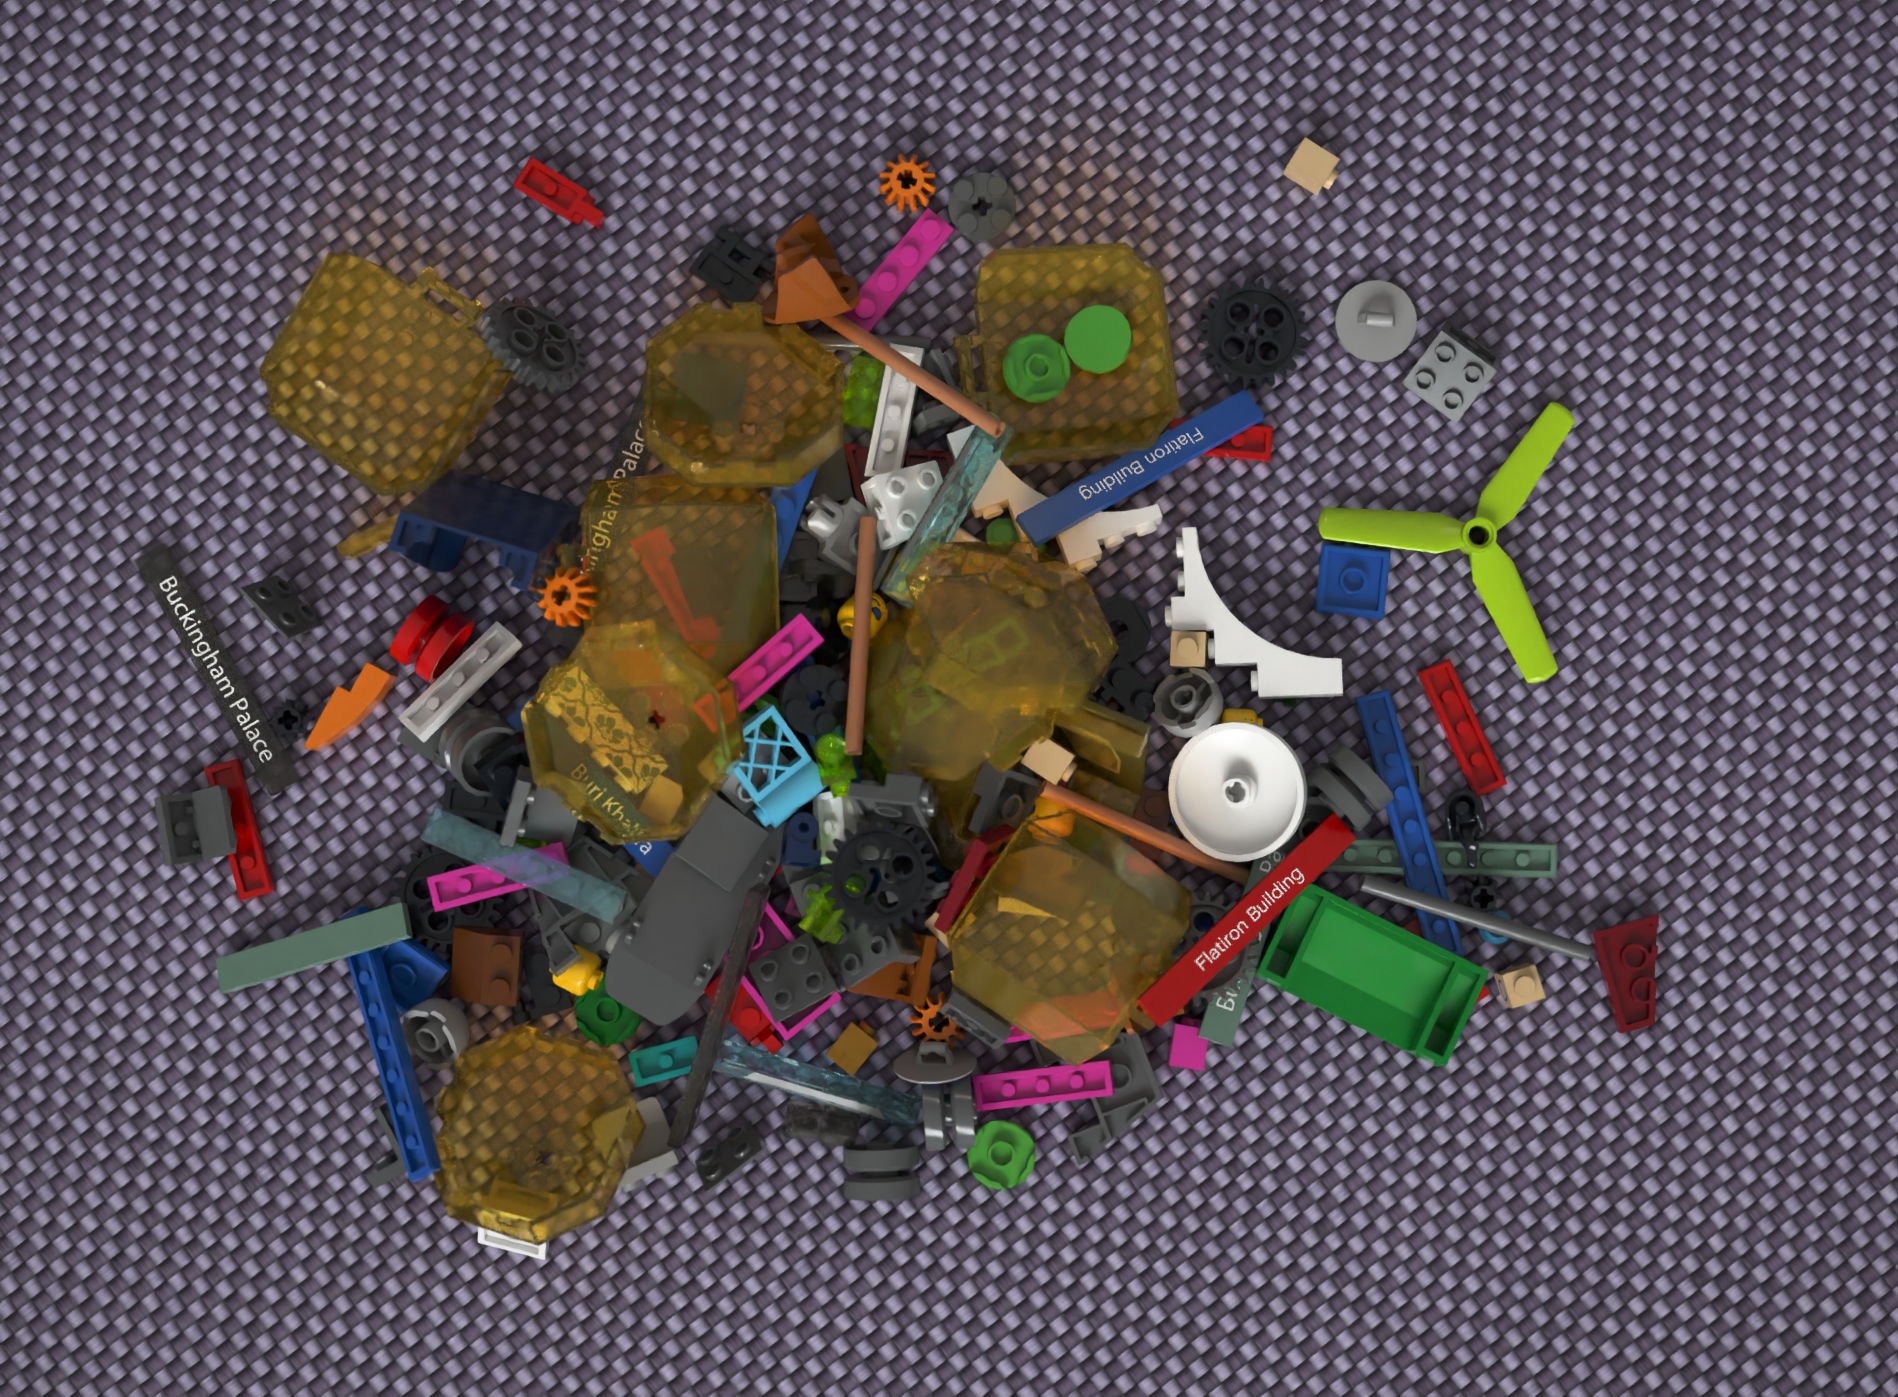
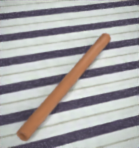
(916, 374)
(860, 636)
(1142, 831)

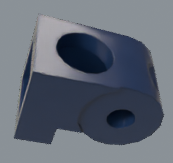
(798, 842)

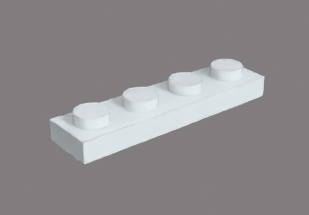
(893, 417)
(460, 681)

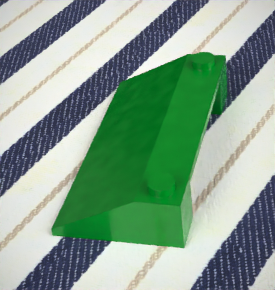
(1371, 974)

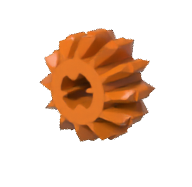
(893, 184)
(554, 596)
(930, 1012)

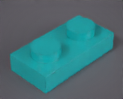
(663, 1060)

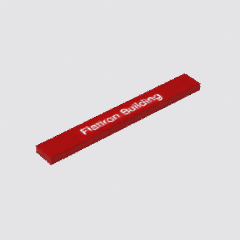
(1245, 920)

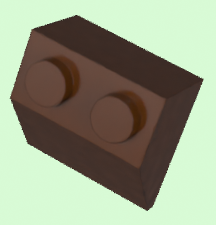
(487, 965)

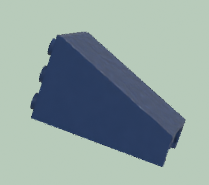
(461, 505)

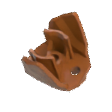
(808, 277)

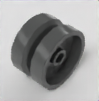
(470, 739)
(1344, 792)
(949, 1110)
(882, 1169)

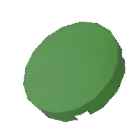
(1098, 339)
(1036, 368)
(1001, 1154)

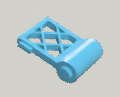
(791, 786)

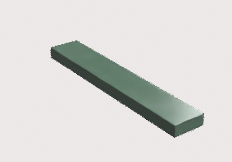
(314, 947)

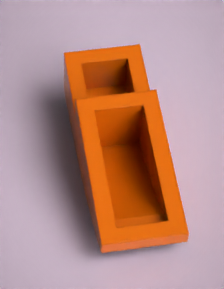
(350, 707)

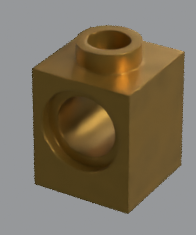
(853, 1046)

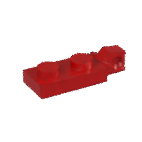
(558, 194)
(750, 1019)

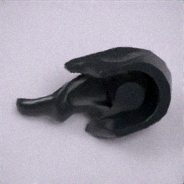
(1467, 818)

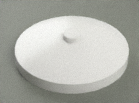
(1237, 791)

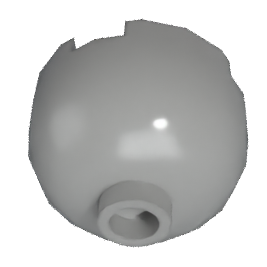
(1188, 703)
(436, 1032)

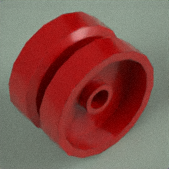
(431, 638)

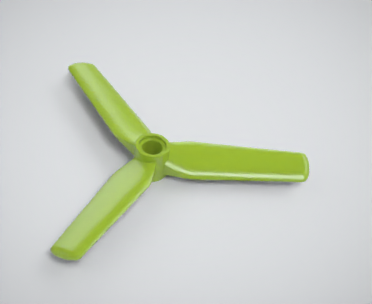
(1490, 566)

